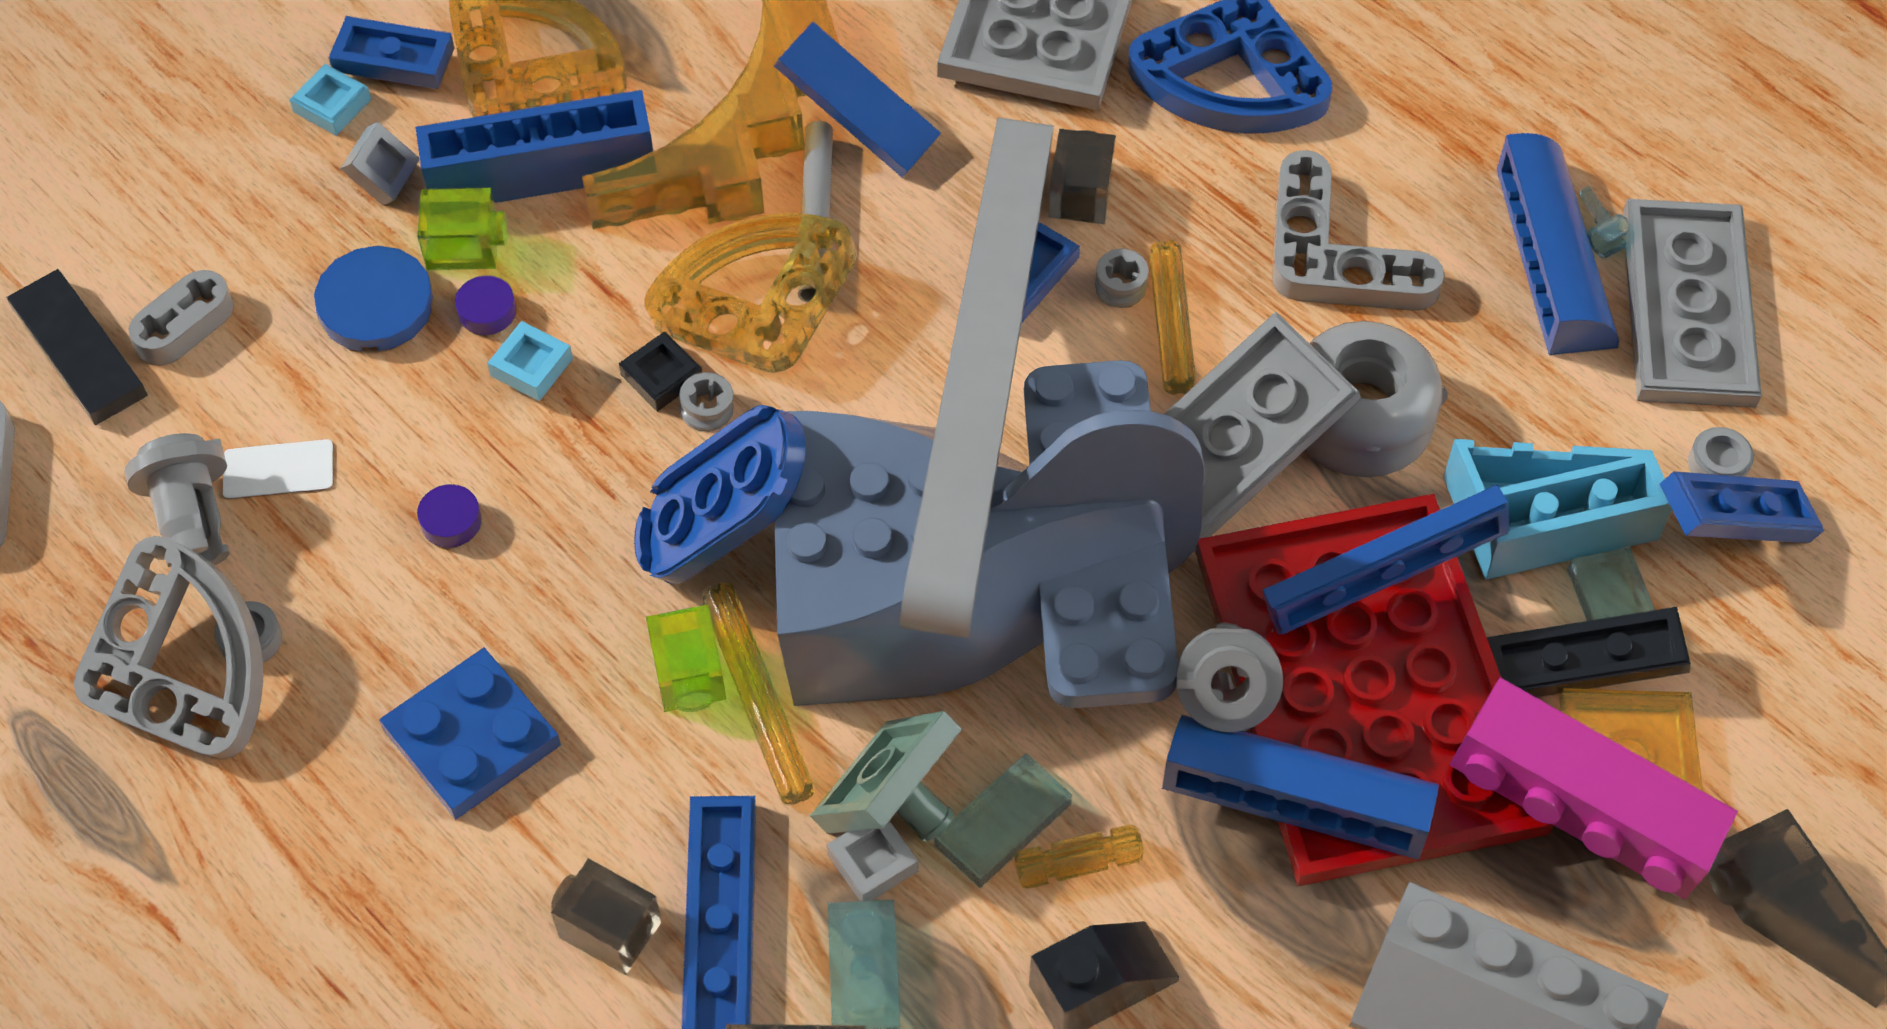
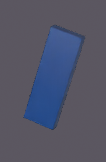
(857, 99)
(1741, 507)

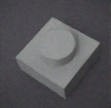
(380, 163)
(872, 860)

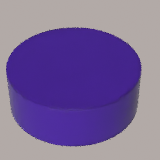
(485, 305)
(449, 516)

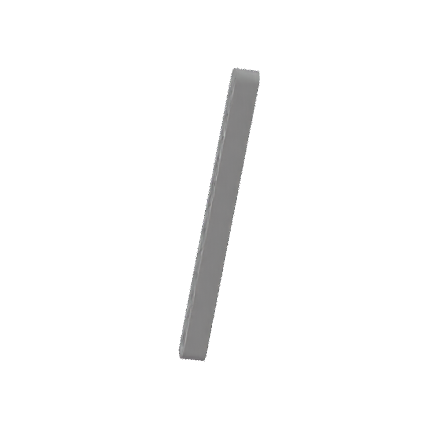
(977, 386)

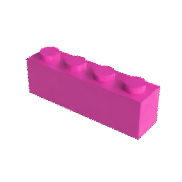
(1594, 789)

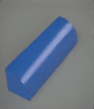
(535, 147)
(1554, 246)
(1301, 787)

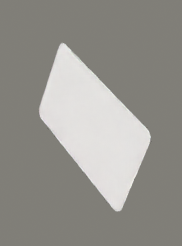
(278, 468)

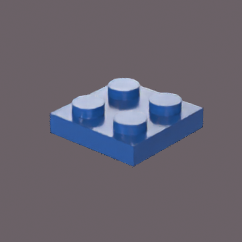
(470, 733)

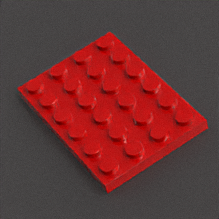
(1371, 682)

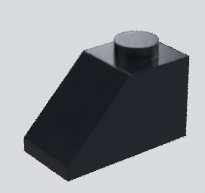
(1099, 973)

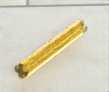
(758, 694)

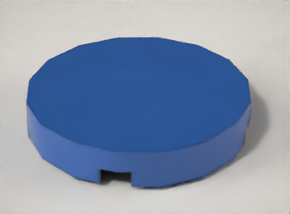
(373, 298)

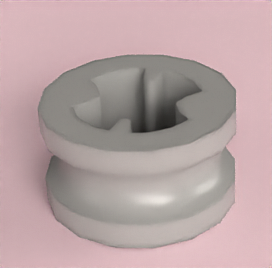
(1130, 266)
(699, 417)

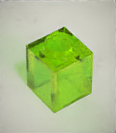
(460, 229)
(686, 659)

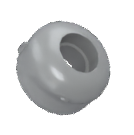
(1384, 432)

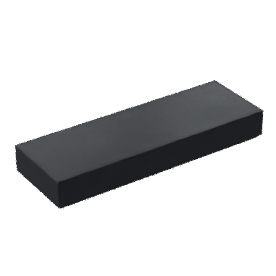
(77, 346)
(1593, 652)

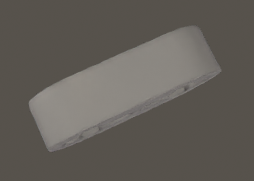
(181, 317)

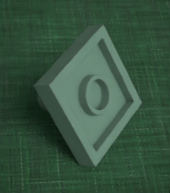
(889, 778)

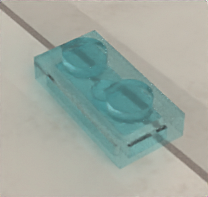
(863, 964)

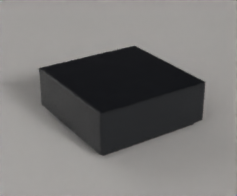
(658, 370)

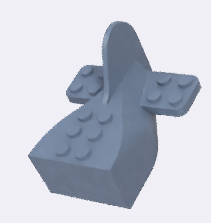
(1067, 560)

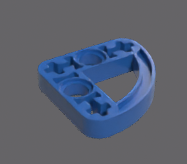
(1249, 40)

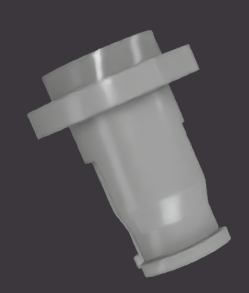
(179, 479)
(1210, 693)

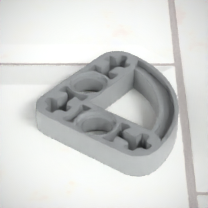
(133, 660)

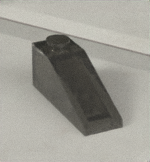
(1798, 903)

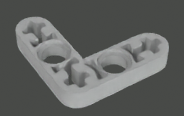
(1327, 261)

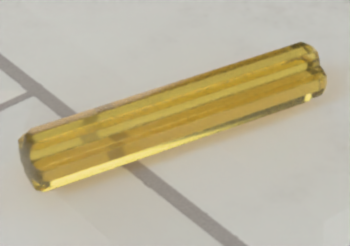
(1172, 317)

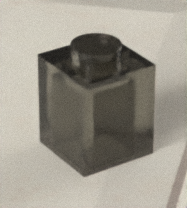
(1081, 176)
(605, 915)

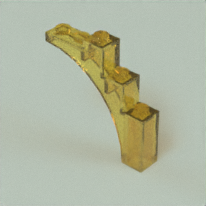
(717, 157)

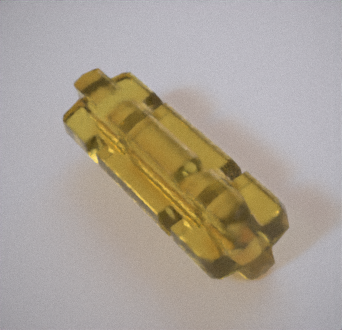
(1079, 856)

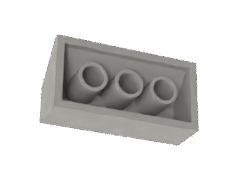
(1473, 972)

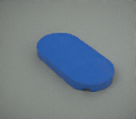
(720, 494)

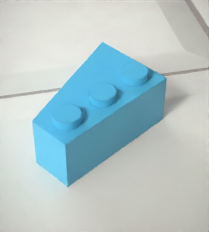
(1561, 501)

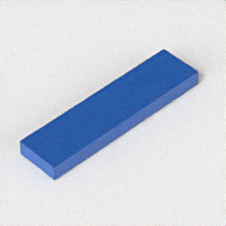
(1387, 560)
(719, 912)

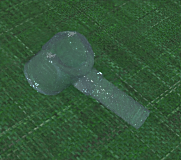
(1608, 233)

